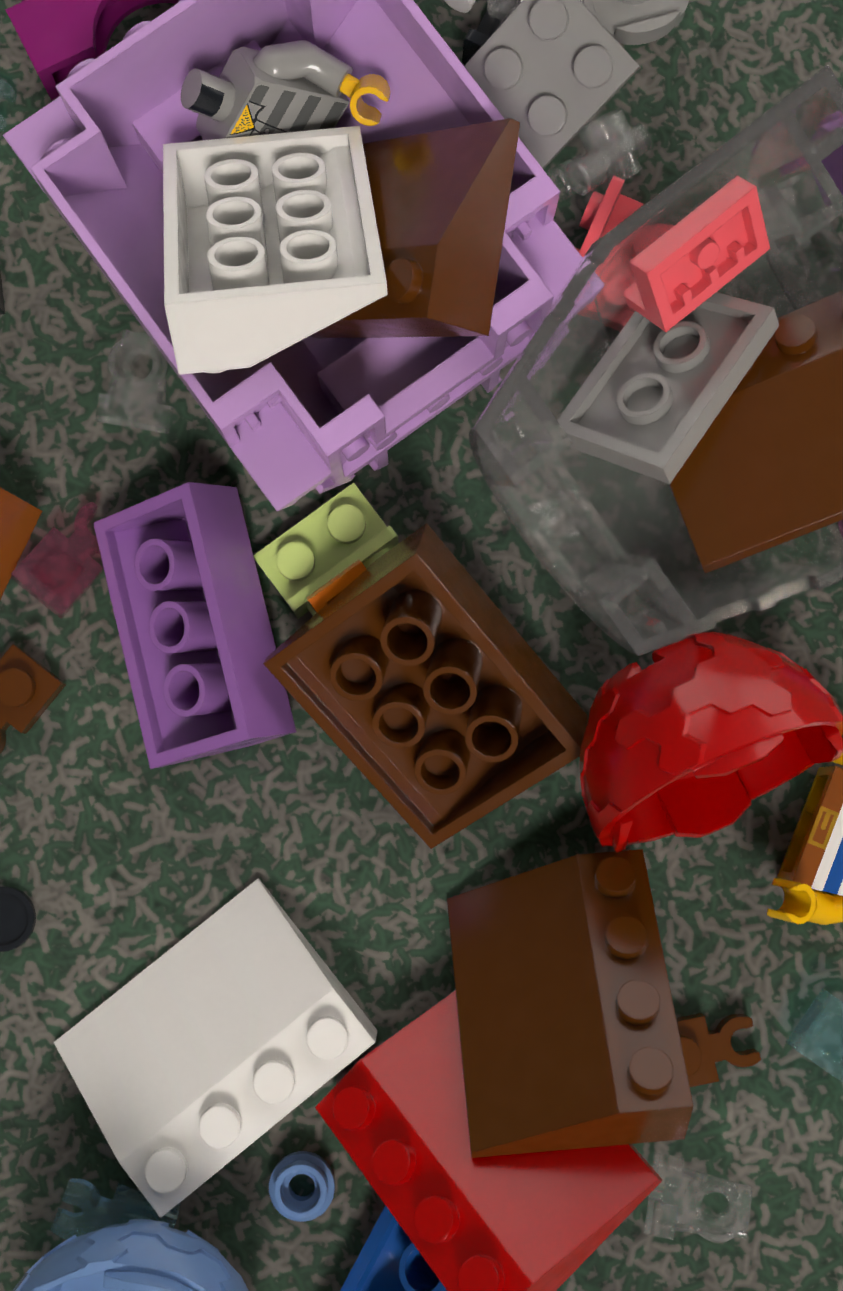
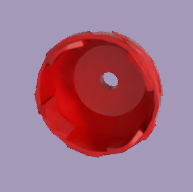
(700, 738)

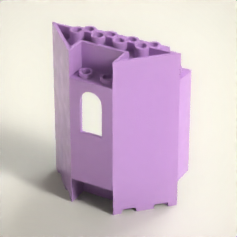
(324, 402)

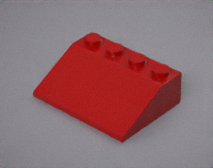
(477, 1219)

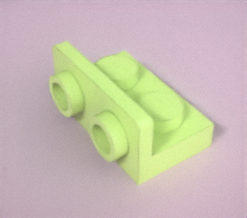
(325, 546)

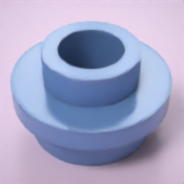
(302, 1207)

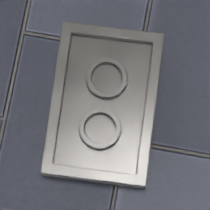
(551, 72)
(664, 389)

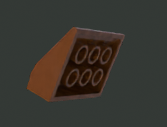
(439, 231)
(775, 448)
(430, 690)
(567, 1010)

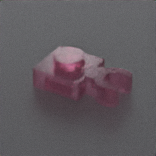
(60, 566)

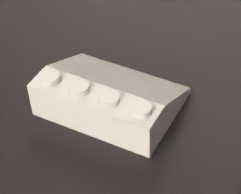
(265, 243)
(213, 1046)

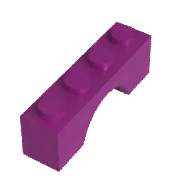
(68, 32)

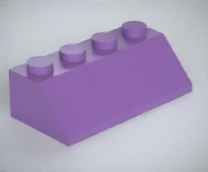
(192, 624)

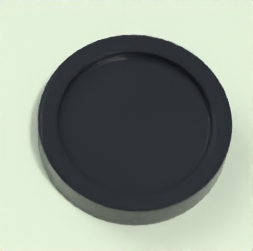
(16, 918)

